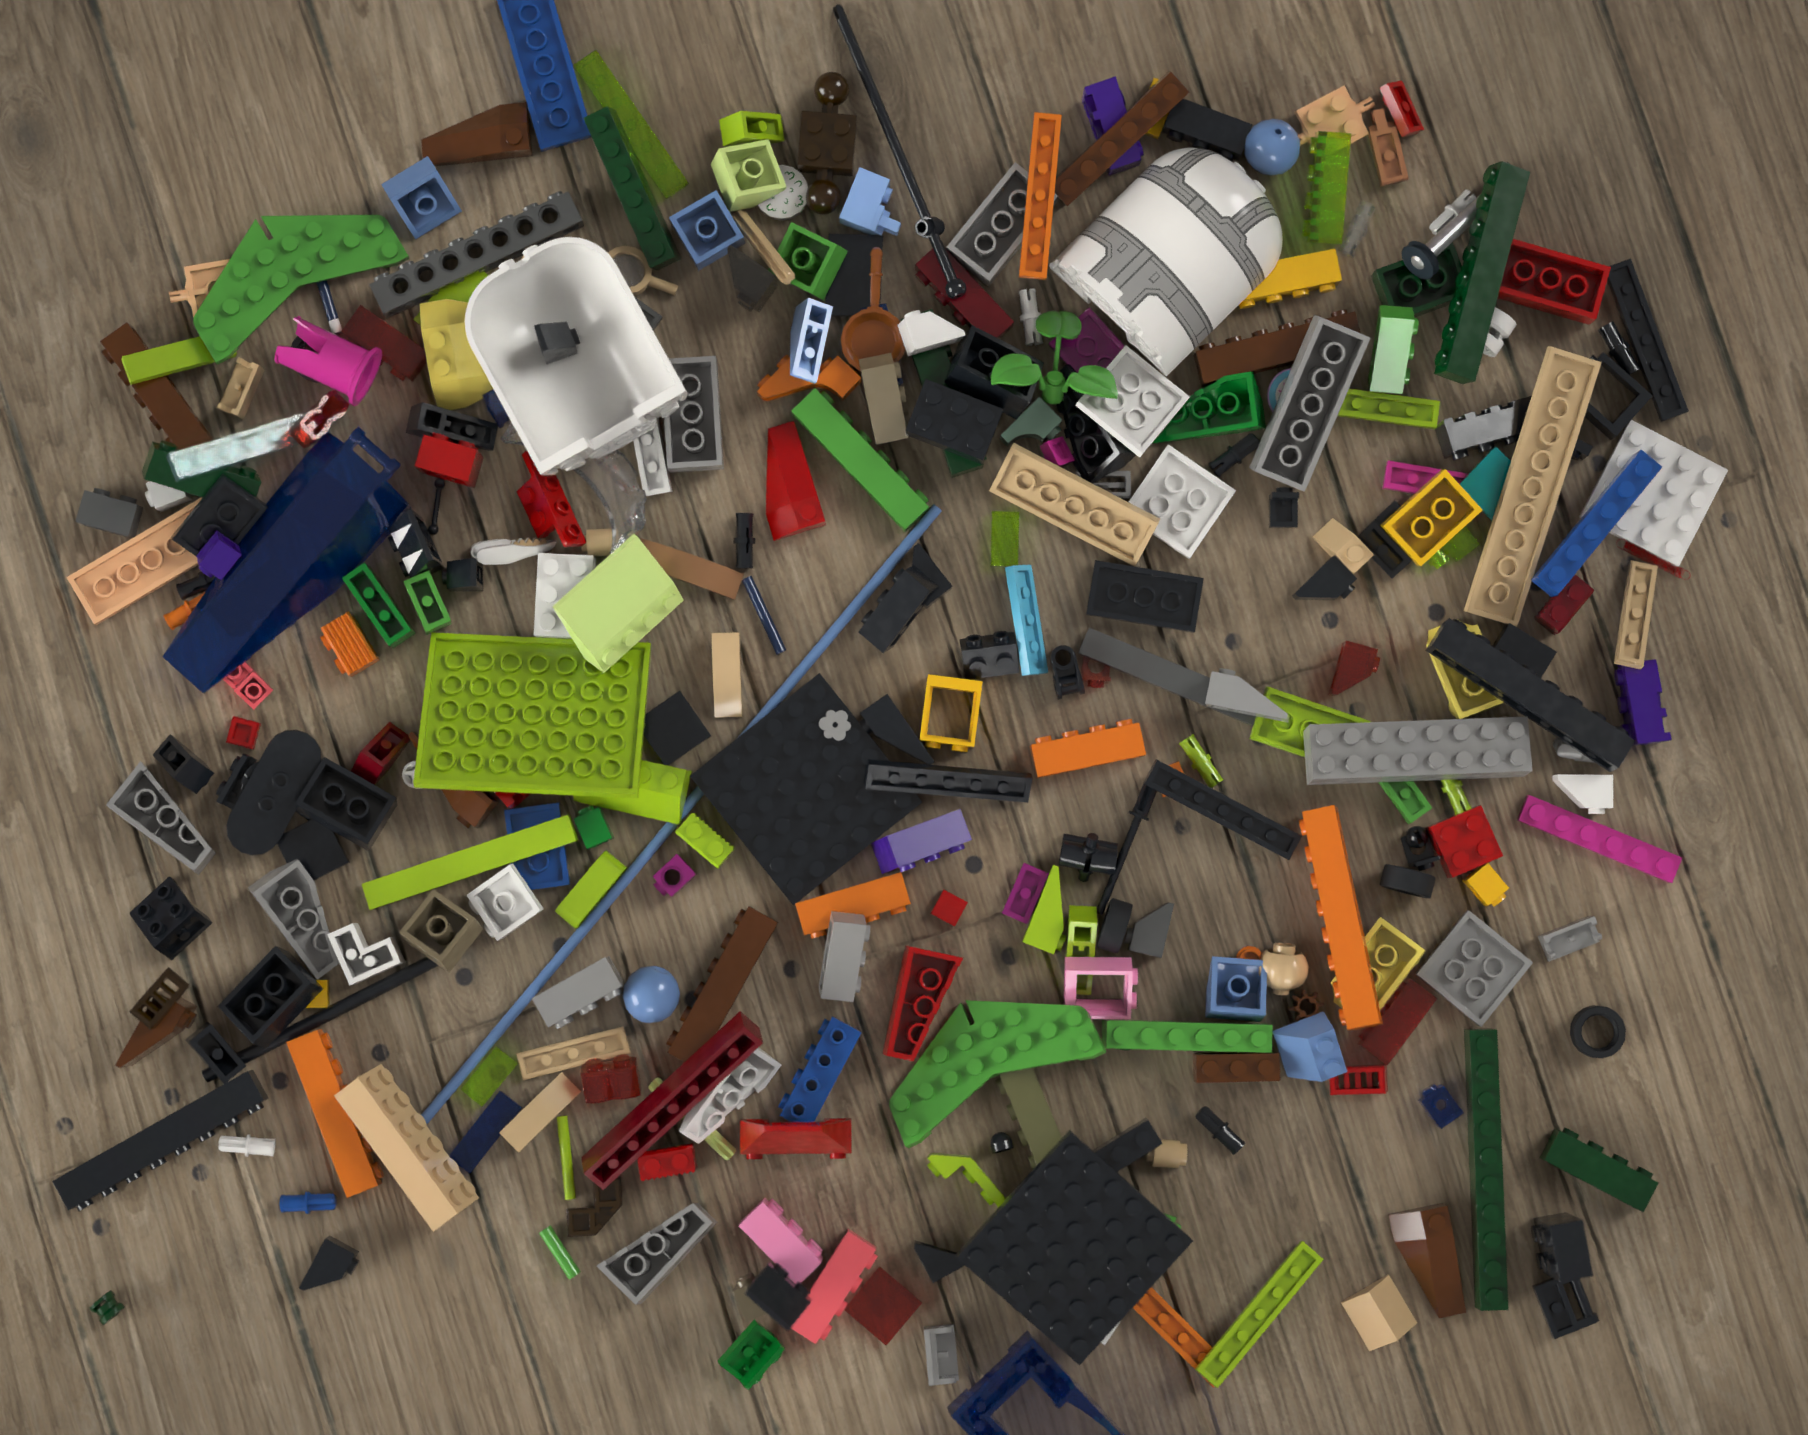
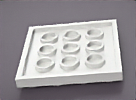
(1672, 503)

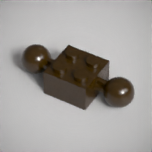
(827, 143)

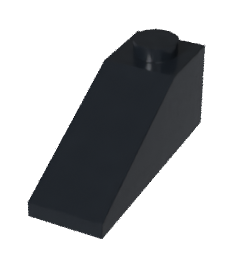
(427, 418)
(891, 727)

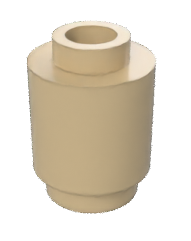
(598, 542)
(1168, 1155)

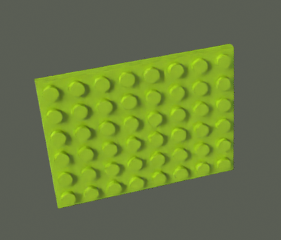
(530, 717)

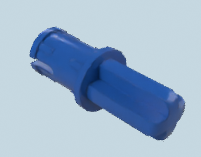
(307, 1202)

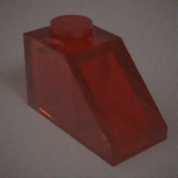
(1353, 666)

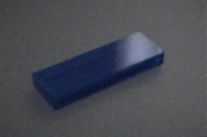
(485, 1132)

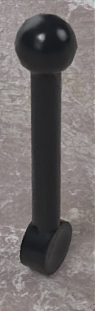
(439, 485)

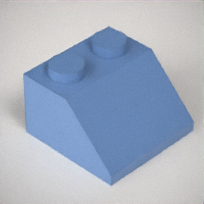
(421, 197)
(1236, 989)
(1310, 1049)

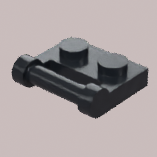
(1558, 1309)

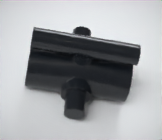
(1088, 855)

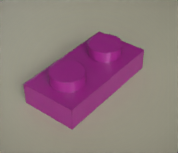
(1025, 893)

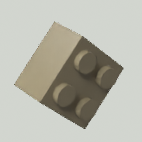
(441, 930)

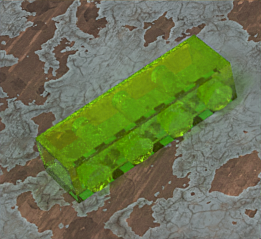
(1328, 187)

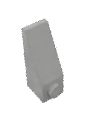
(1236, 695)

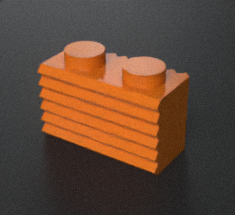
(349, 644)

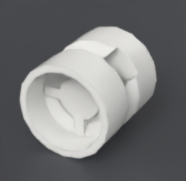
(1500, 328)

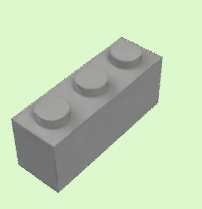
(843, 956)

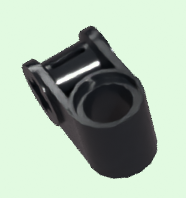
(1066, 674)

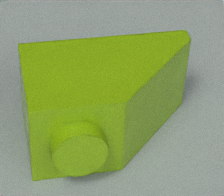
(751, 127)

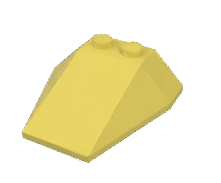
(451, 363)

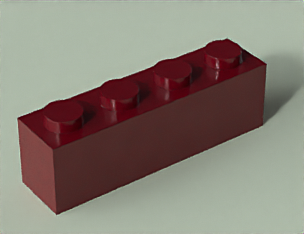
(974, 307)

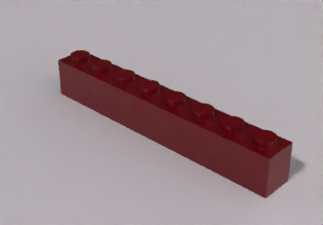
(671, 1100)

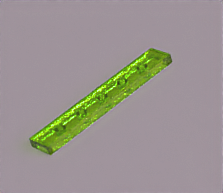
(641, 137)

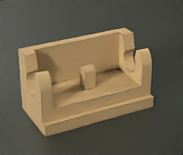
(241, 388)

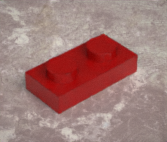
(1401, 108)

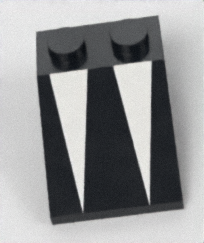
(414, 545)

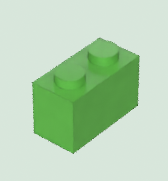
(427, 602)

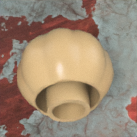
(1284, 968)

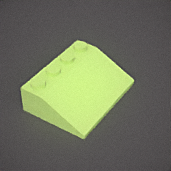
(617, 604)

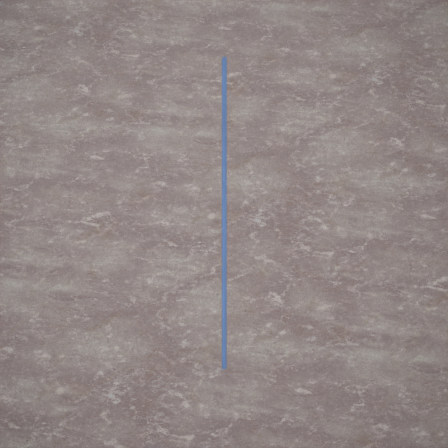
(669, 827)

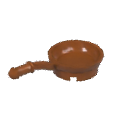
(872, 329)

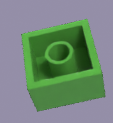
(811, 259)

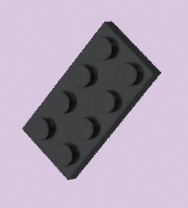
(1144, 596)

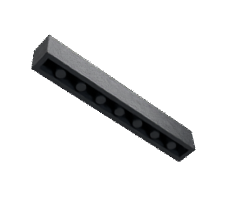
(1530, 695)
(159, 1140)

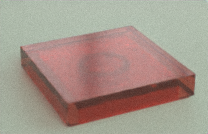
(883, 1305)

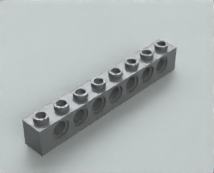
(419, 291)

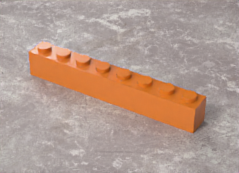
(1342, 918)

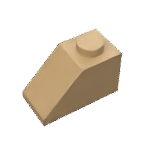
(1343, 544)

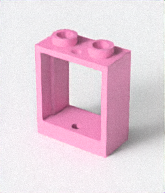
(1102, 966)

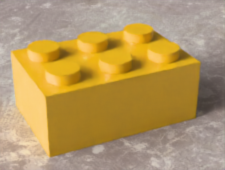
(1431, 517)

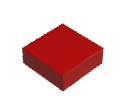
(243, 732)
(949, 907)

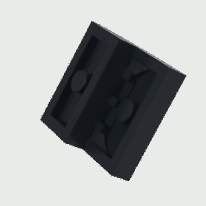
(1385, 549)

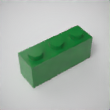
(378, 605)

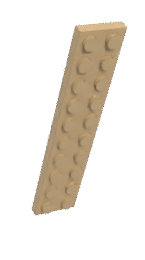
(1532, 486)

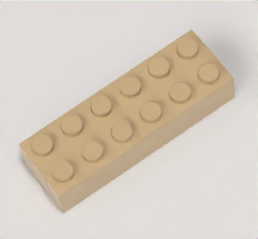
(407, 1146)

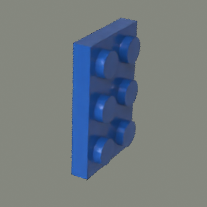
(547, 868)

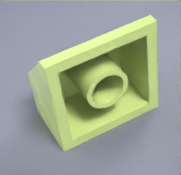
(747, 174)

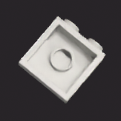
(504, 902)

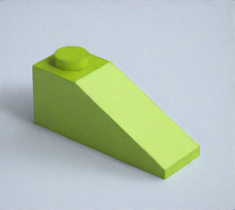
(1047, 919)
(1082, 940)

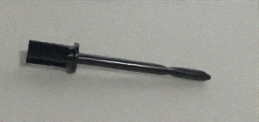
(1140, 812)

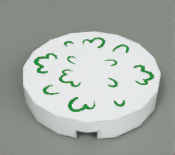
(791, 200)

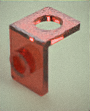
(1095, 680)

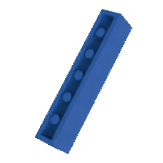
(1596, 523)

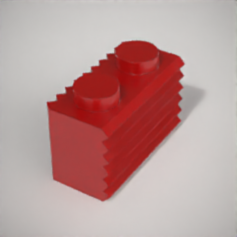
(667, 1162)

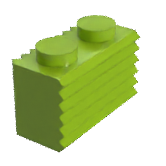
(705, 840)

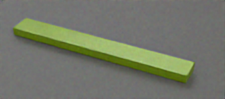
(469, 862)

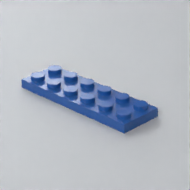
(545, 71)

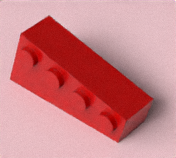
(917, 999)

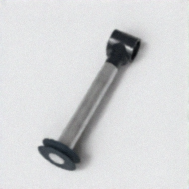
(1421, 257)

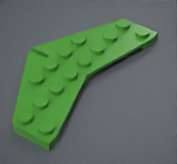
(299, 254)
(968, 1055)

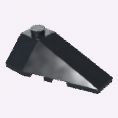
(1092, 445)

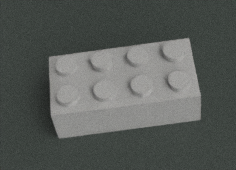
(994, 229)
(695, 428)

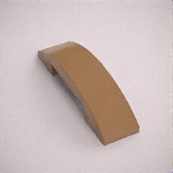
(696, 570)

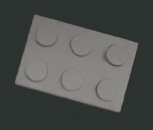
(579, 993)

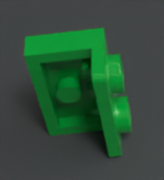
(752, 1354)

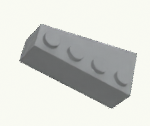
(156, 815)
(652, 1257)

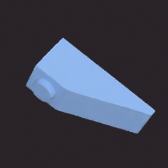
(808, 338)

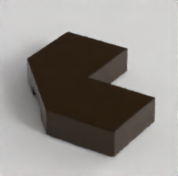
(590, 1220)

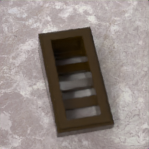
(144, 1001)

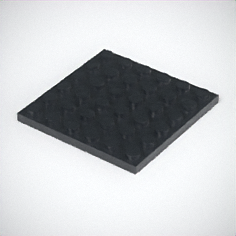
(800, 794)
(1074, 1247)

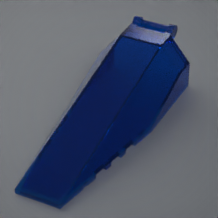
(293, 557)

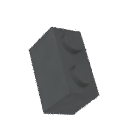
(108, 513)

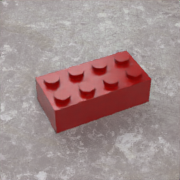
(1553, 282)

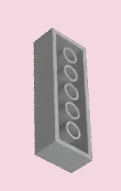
(1309, 403)

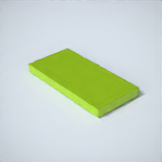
(1301, 713)

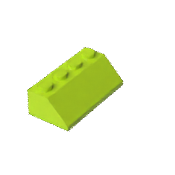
(660, 794)

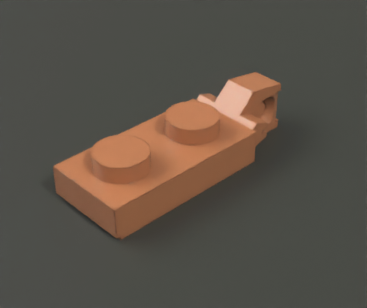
(1386, 150)

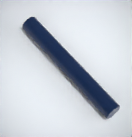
(764, 615)

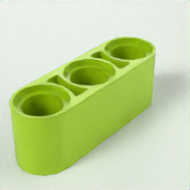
(590, 889)

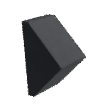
(936, 1260)

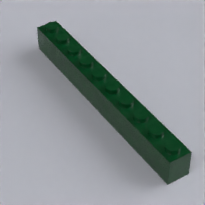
(1486, 1169)

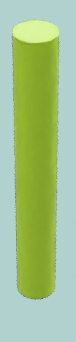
(566, 1157)

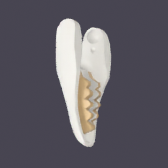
(509, 551)

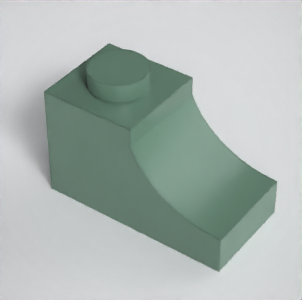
(1035, 422)

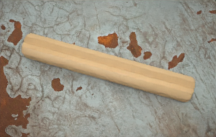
(763, 247)

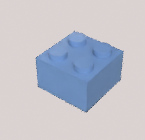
(707, 230)

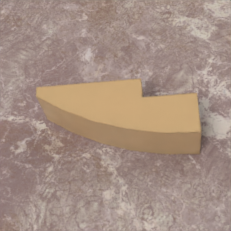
(727, 675)
(540, 1112)

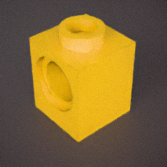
(1486, 885)

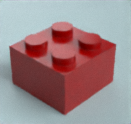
(449, 460)
(1464, 841)

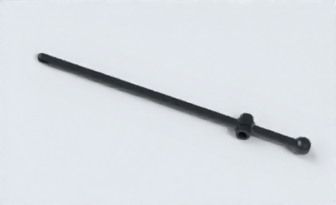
(928, 225)

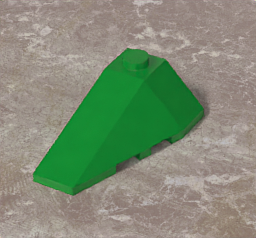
(1219, 409)

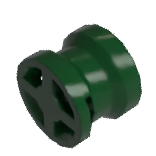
(109, 1309)

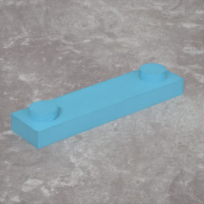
(1026, 620)

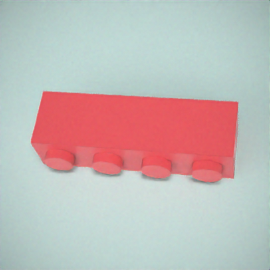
(833, 1285)

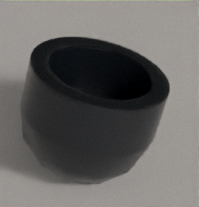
(1411, 838)
(1001, 1142)

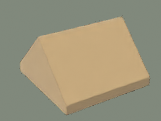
(1379, 1313)

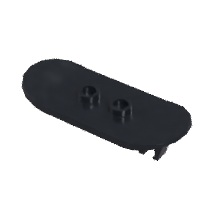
(272, 792)

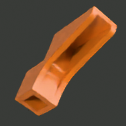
(834, 376)

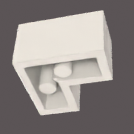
(359, 959)

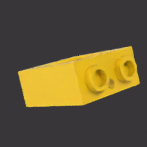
(954, 684)

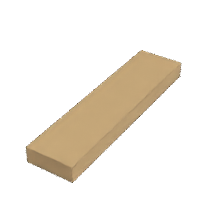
(1635, 614)
(573, 1053)

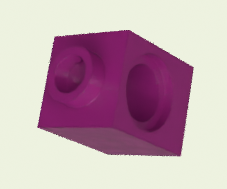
(682, 867)

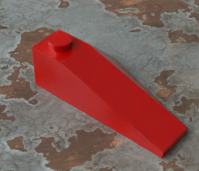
(790, 490)

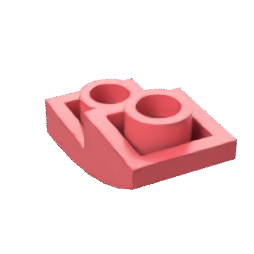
(248, 685)

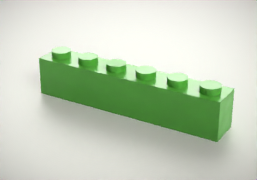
(860, 460)
(1187, 1036)

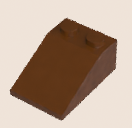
(148, 1040)

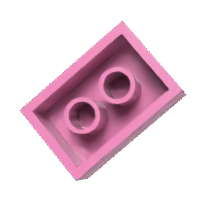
(782, 1240)

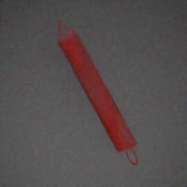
(1655, 559)

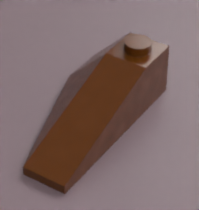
(489, 136)
(470, 805)
(1429, 1249)

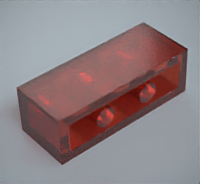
(398, 351)
(1399, 1020)

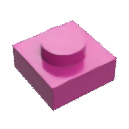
(1057, 452)

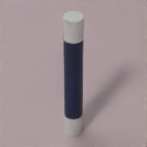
(329, 307)

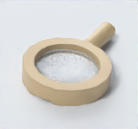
(637, 271)

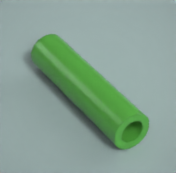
(559, 1252)

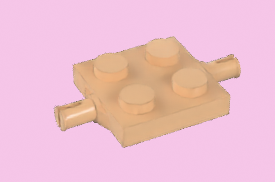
(1333, 114)
(199, 282)

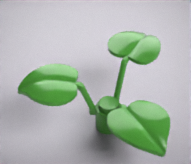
(1019, 370)

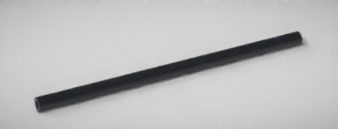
(334, 1011)

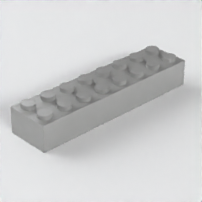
(1417, 750)

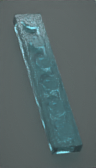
(233, 448)

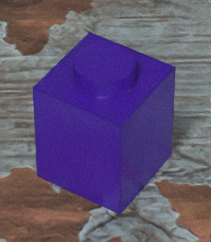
(218, 556)

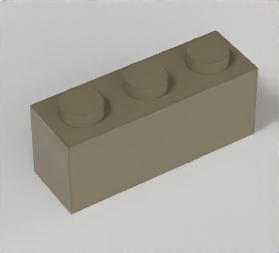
(884, 398)

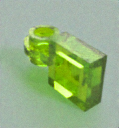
(1457, 547)

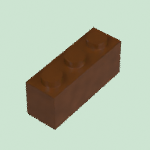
(1236, 1067)

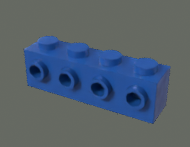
(821, 1071)

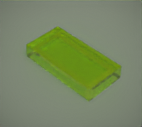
(1004, 538)
(489, 1076)

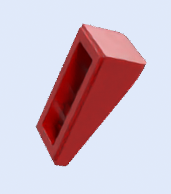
(1382, 1087)

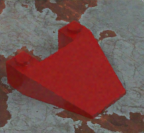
(826, 1137)

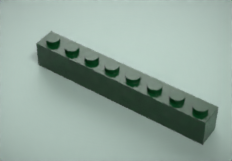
(1481, 272)

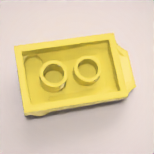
(1464, 696)
(1391, 959)

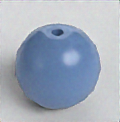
(1272, 147)
(651, 994)

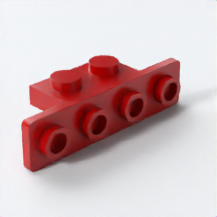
(549, 507)

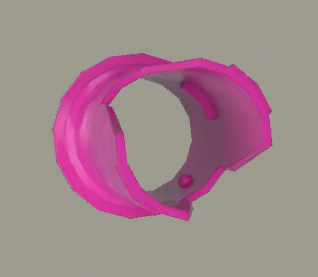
(339, 361)

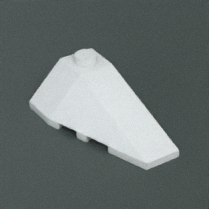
(710, 1112)

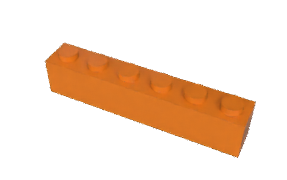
(344, 1141)

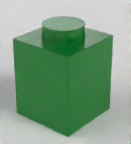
(593, 827)

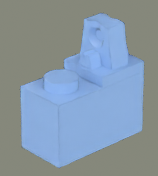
(864, 205)

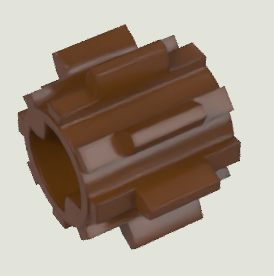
(1311, 999)

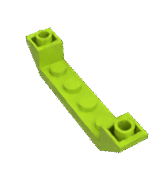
(948, 1163)

